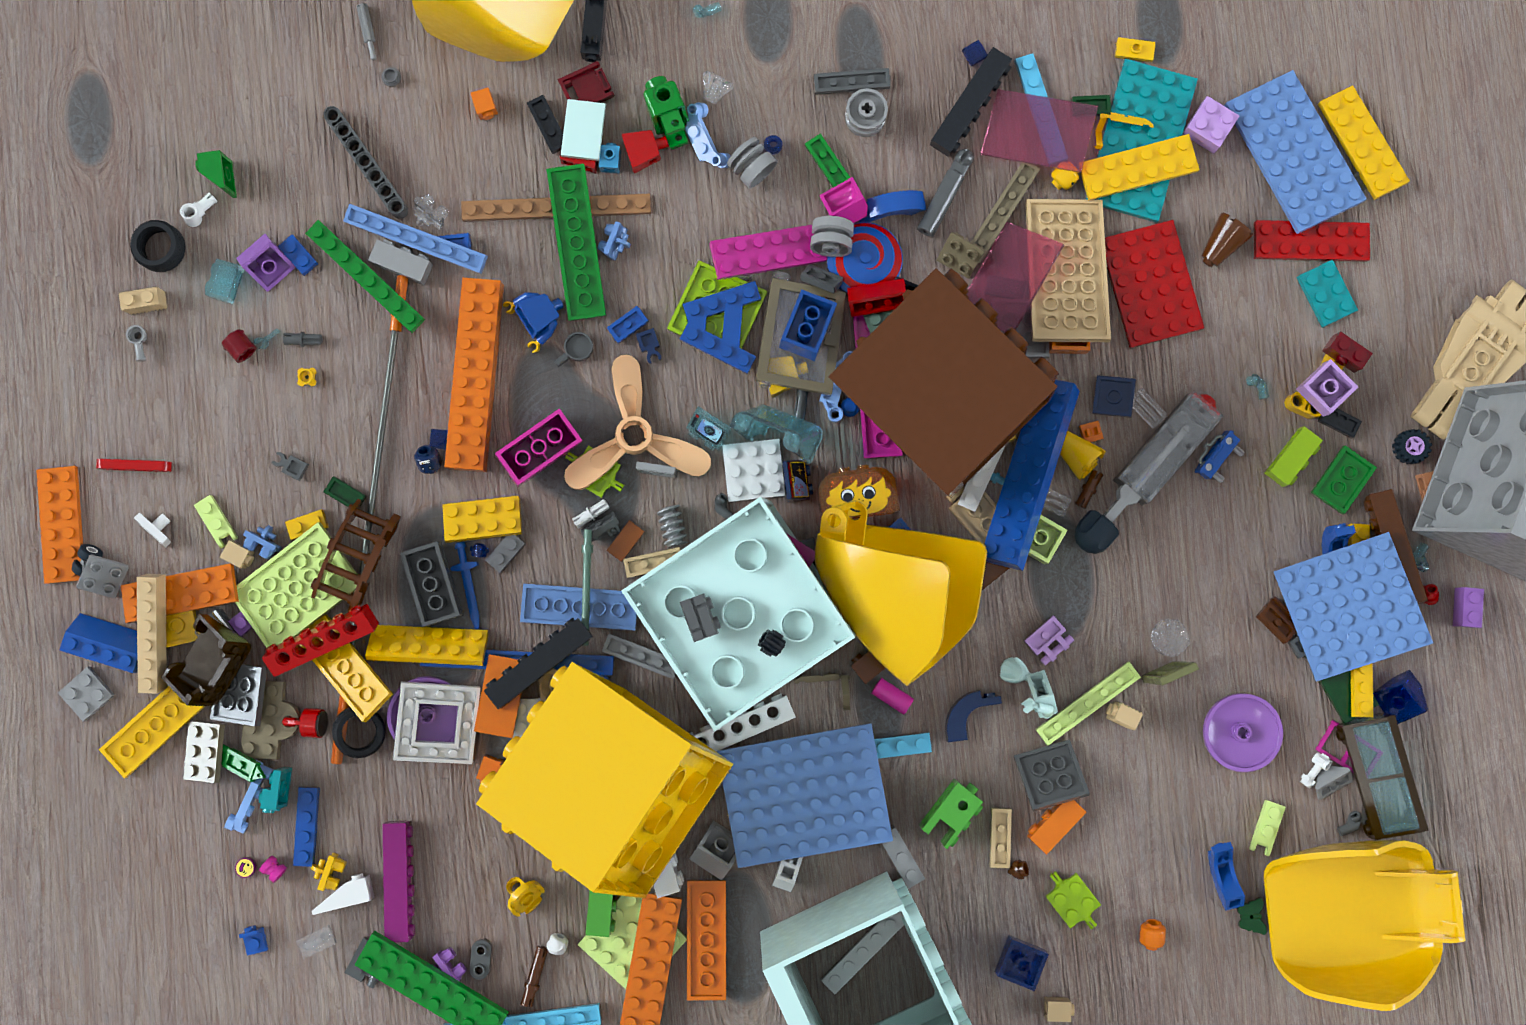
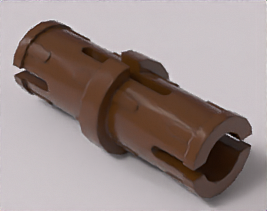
(1089, 489)

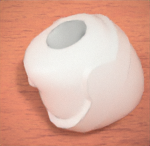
(557, 944)

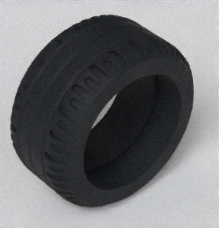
(142, 235)
(364, 751)

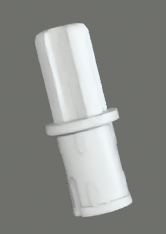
(590, 513)

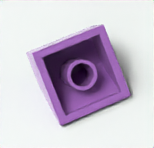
(265, 262)

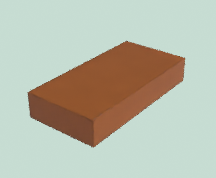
(625, 541)

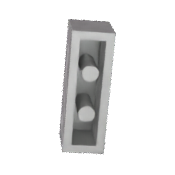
(401, 261)
(903, 860)

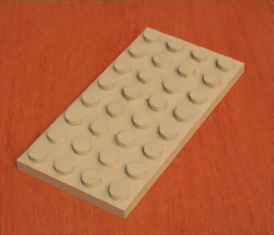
(1075, 293)

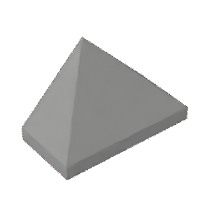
(1332, 780)

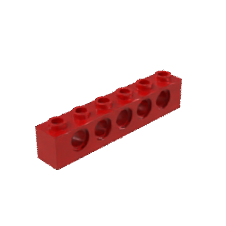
(279, 663)

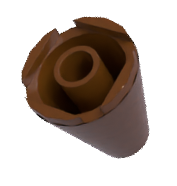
(1225, 240)

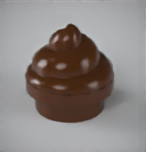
(1019, 869)

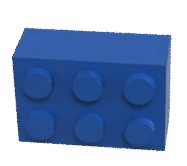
(808, 325)

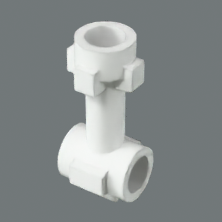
(1321, 762)

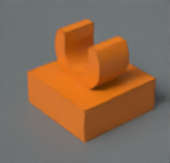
(1091, 431)

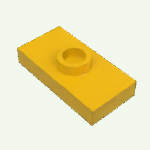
(1134, 49)

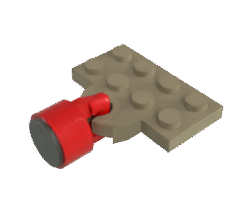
(279, 722)

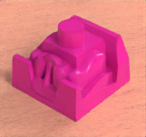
(845, 201)

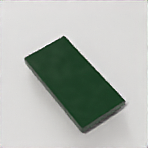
(1339, 693)

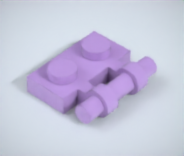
(1044, 636)

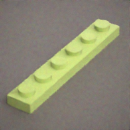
(1088, 703)

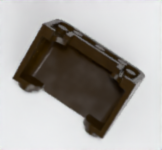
(209, 664)

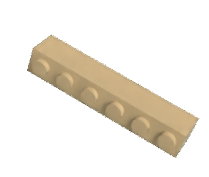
(151, 632)

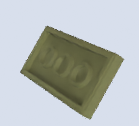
(1169, 672)

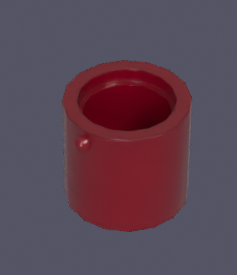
(239, 345)

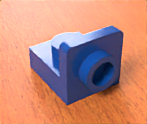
(254, 940)

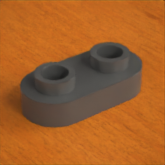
(481, 959)

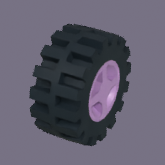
(1419, 445)

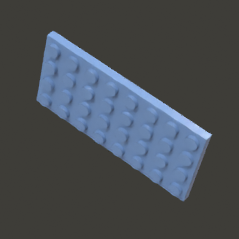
(1295, 152)

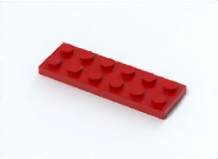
(1320, 243)

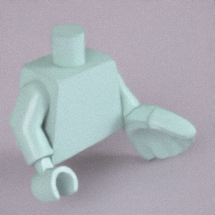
(1043, 700)

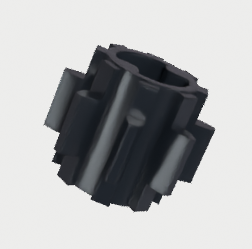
(771, 643)

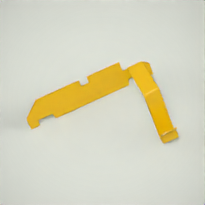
(1120, 118)

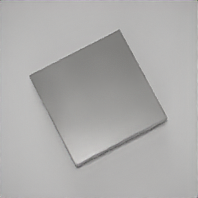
(655, 469)

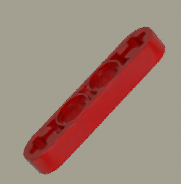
(134, 465)

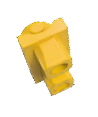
(327, 881)

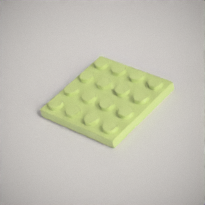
(616, 951)

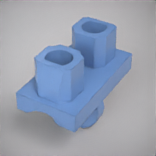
(616, 241)
(252, 540)

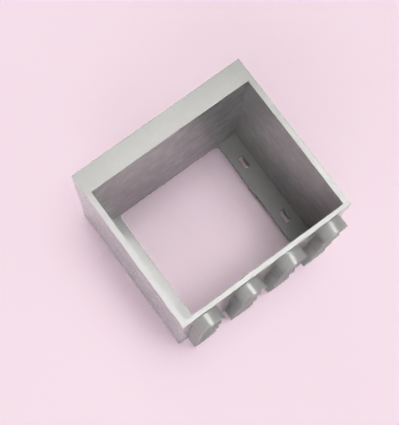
(1480, 480)

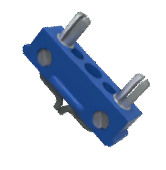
(1217, 455)

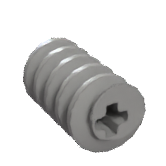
(672, 526)

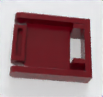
(588, 84)

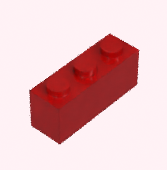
(876, 297)

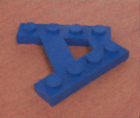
(731, 303)

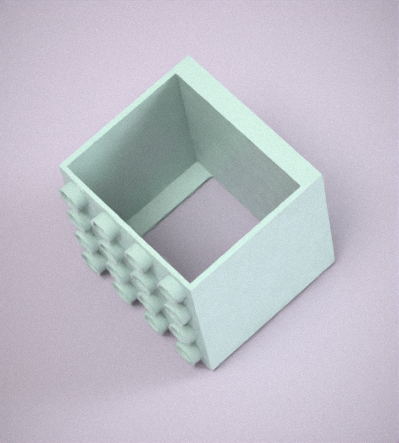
(755, 587)
(839, 918)

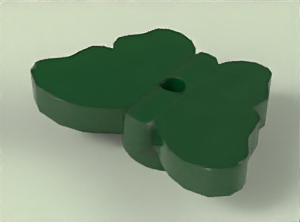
(1254, 923)

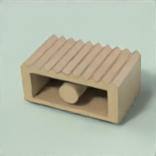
(143, 300)
(1123, 715)

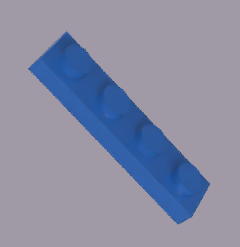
(306, 826)

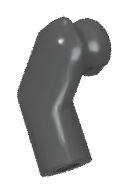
(1352, 824)

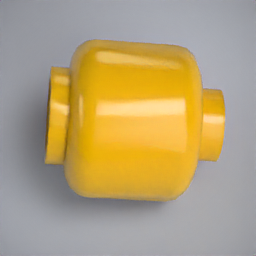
(1064, 178)

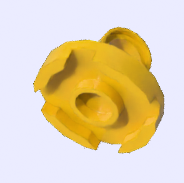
(525, 897)

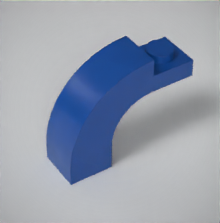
(894, 203)
(1336, 537)
(1224, 876)

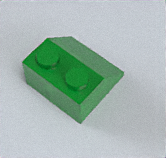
(217, 169)

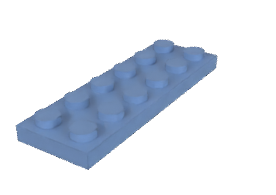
(559, 604)

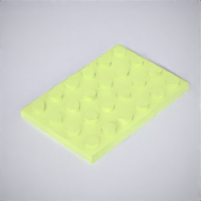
(279, 592)

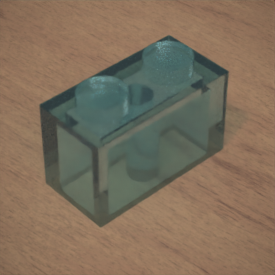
(224, 281)

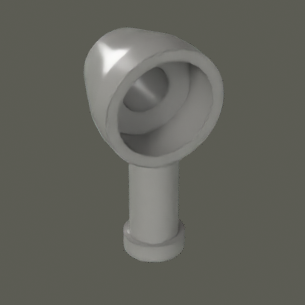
(131, 335)

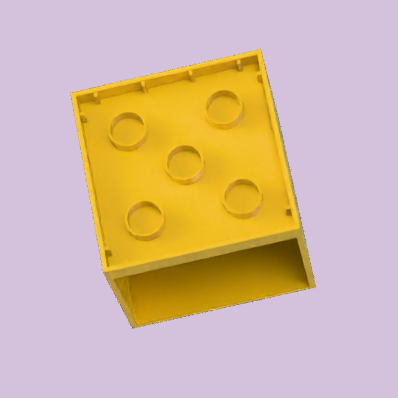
(602, 784)

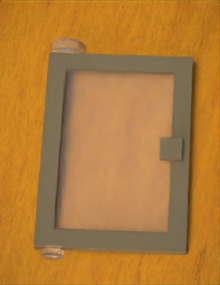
(786, 368)

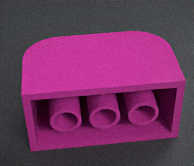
(538, 447)

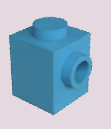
(610, 158)

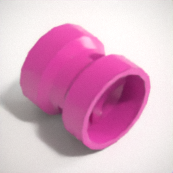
(272, 869)

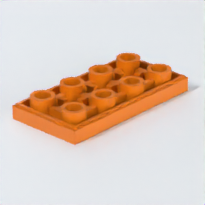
(489, 718)

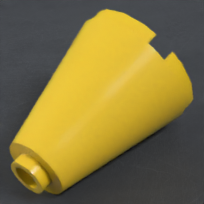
(1080, 454)

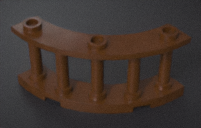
(371, 560)

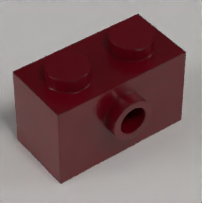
(1347, 352)

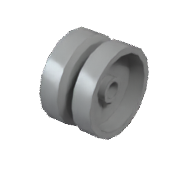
(866, 101)
(832, 236)

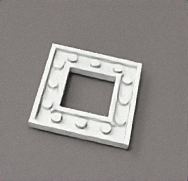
(415, 693)

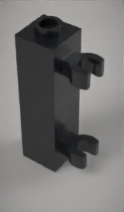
(593, 30)

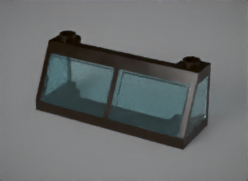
(1383, 776)

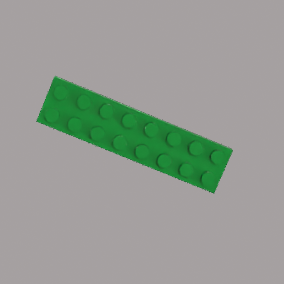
(576, 242)
(427, 984)

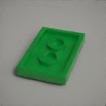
(1343, 480)

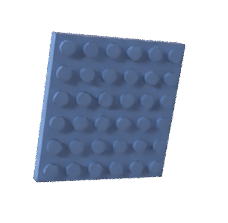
(1353, 607)

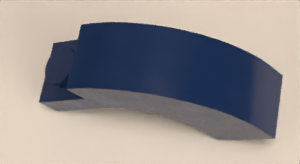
(957, 716)

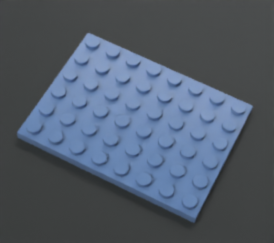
(805, 796)

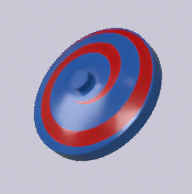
(873, 258)

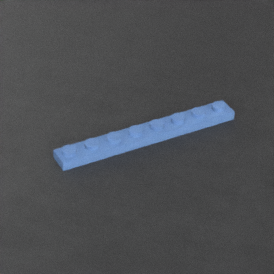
(415, 238)

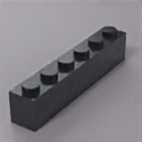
(970, 102)
(537, 664)

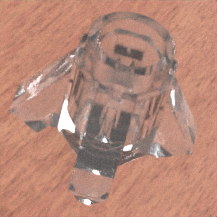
(715, 87)

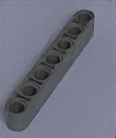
(362, 154)

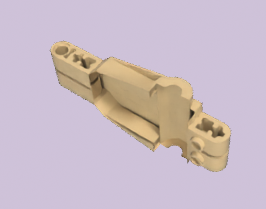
(1479, 350)

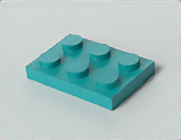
(1327, 293)

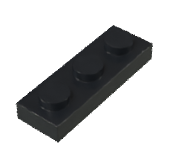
(546, 123)

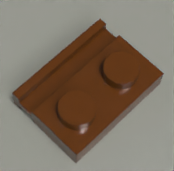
(1277, 620)

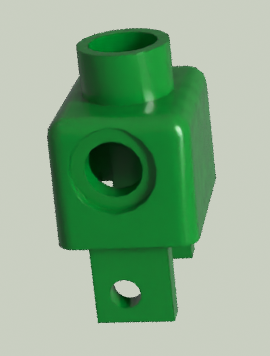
(666, 110)

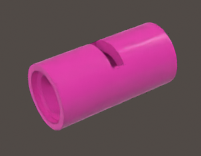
(892, 696)

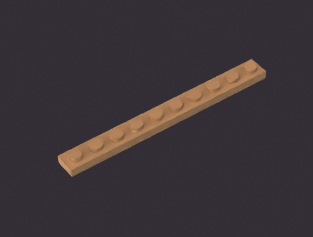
(541, 207)

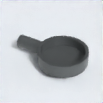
(577, 347)

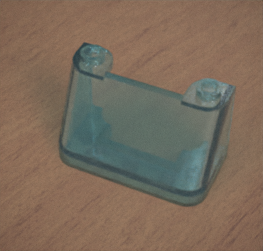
(800, 435)

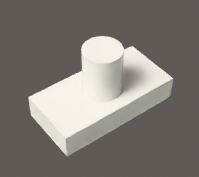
(155, 527)

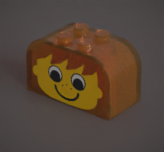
(871, 486)

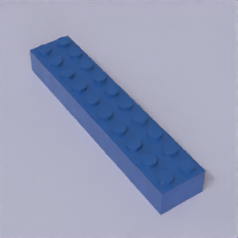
(1029, 480)

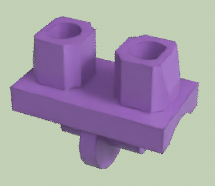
(442, 959)

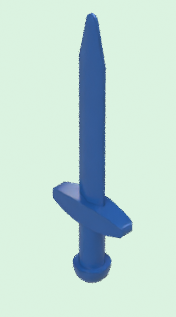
(465, 566)

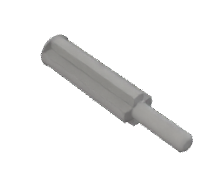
(366, 27)

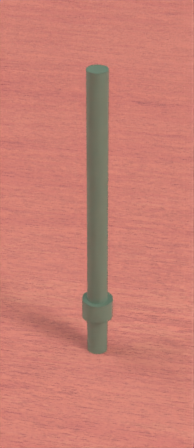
(587, 549)

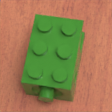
(954, 808)

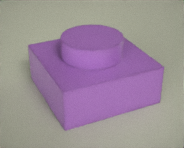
(240, 624)

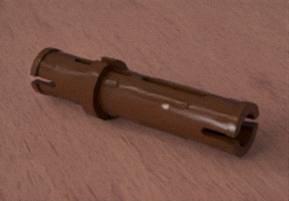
(531, 985)

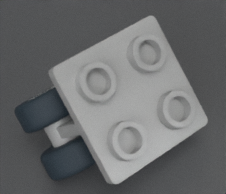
(98, 573)

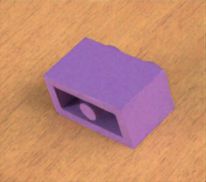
(1468, 607)

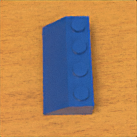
(102, 642)

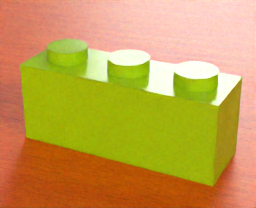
(1294, 457)

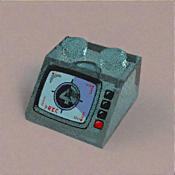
(708, 429)

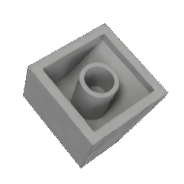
(715, 851)

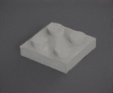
(86, 694)

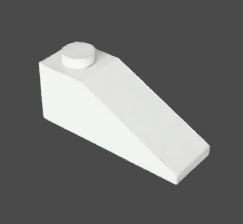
(787, 873)
(353, 892)

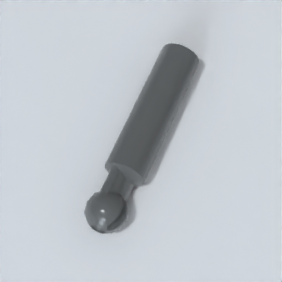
(945, 193)

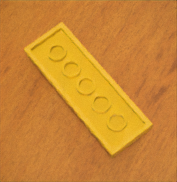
(1363, 142)
(1139, 167)
(427, 645)
(352, 678)
(148, 732)

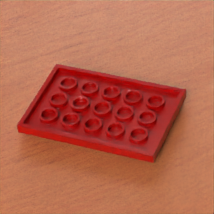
(1152, 284)

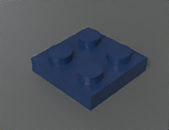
(1114, 396)

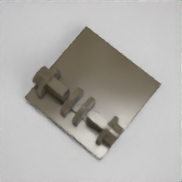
(960, 254)

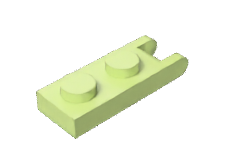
(215, 520)
(1267, 826)

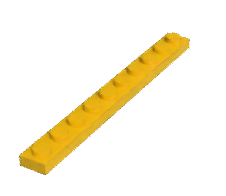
(1363, 676)

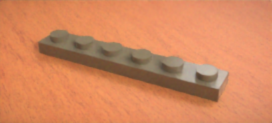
(1005, 206)

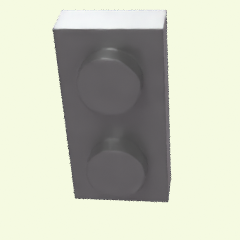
(505, 552)

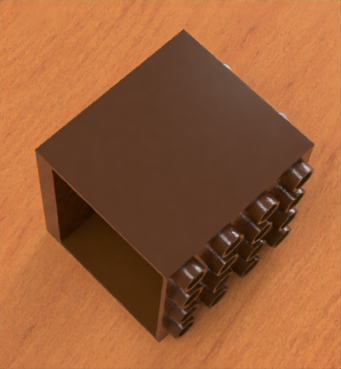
(946, 380)

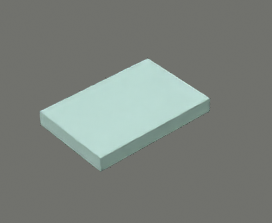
(583, 130)

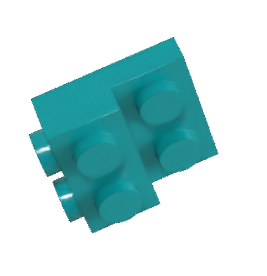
(277, 795)

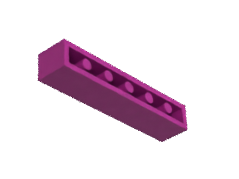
(397, 881)

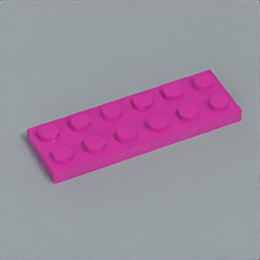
(763, 252)

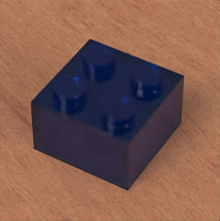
(1021, 963)

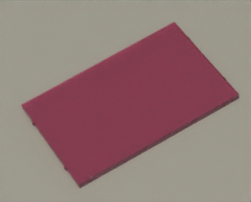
(1039, 130)
(1014, 273)

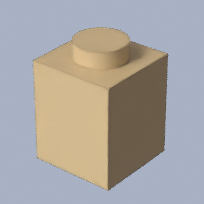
(237, 554)
(1058, 1009)

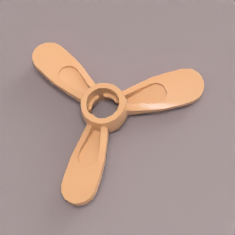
(600, 460)

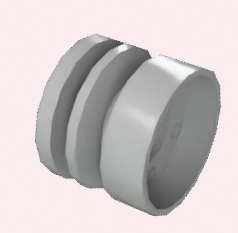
(750, 159)

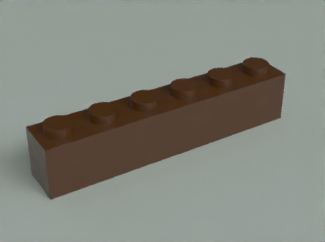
(1387, 518)

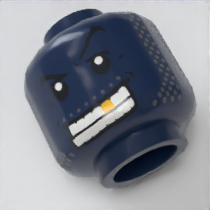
(427, 459)

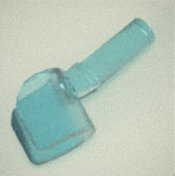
(265, 341)

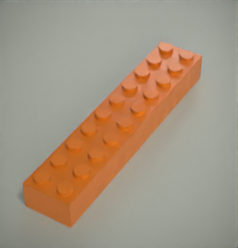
(474, 375)

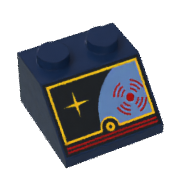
(796, 480)

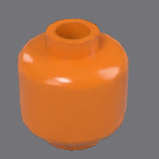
(1152, 934)

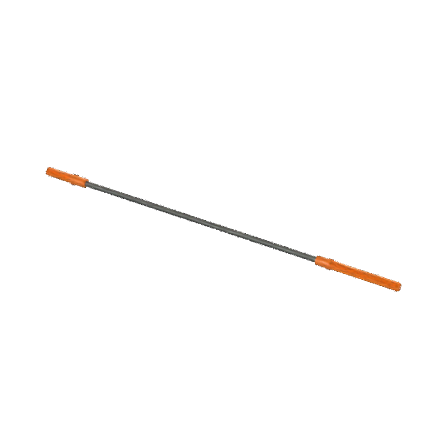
(395, 327)

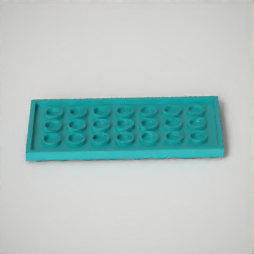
(1164, 101)

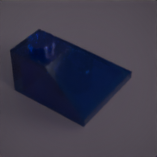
(1402, 697)

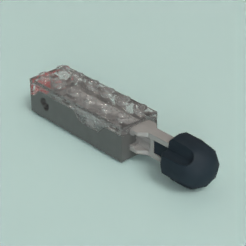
(1151, 467)

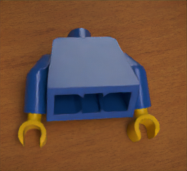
(537, 315)

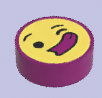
(245, 867)

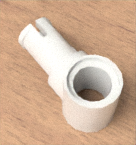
(198, 209)

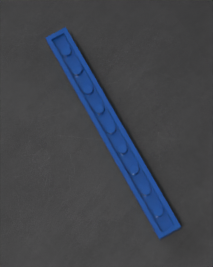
(596, 663)

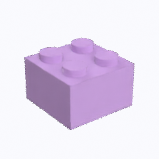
(1210, 124)
(1327, 388)

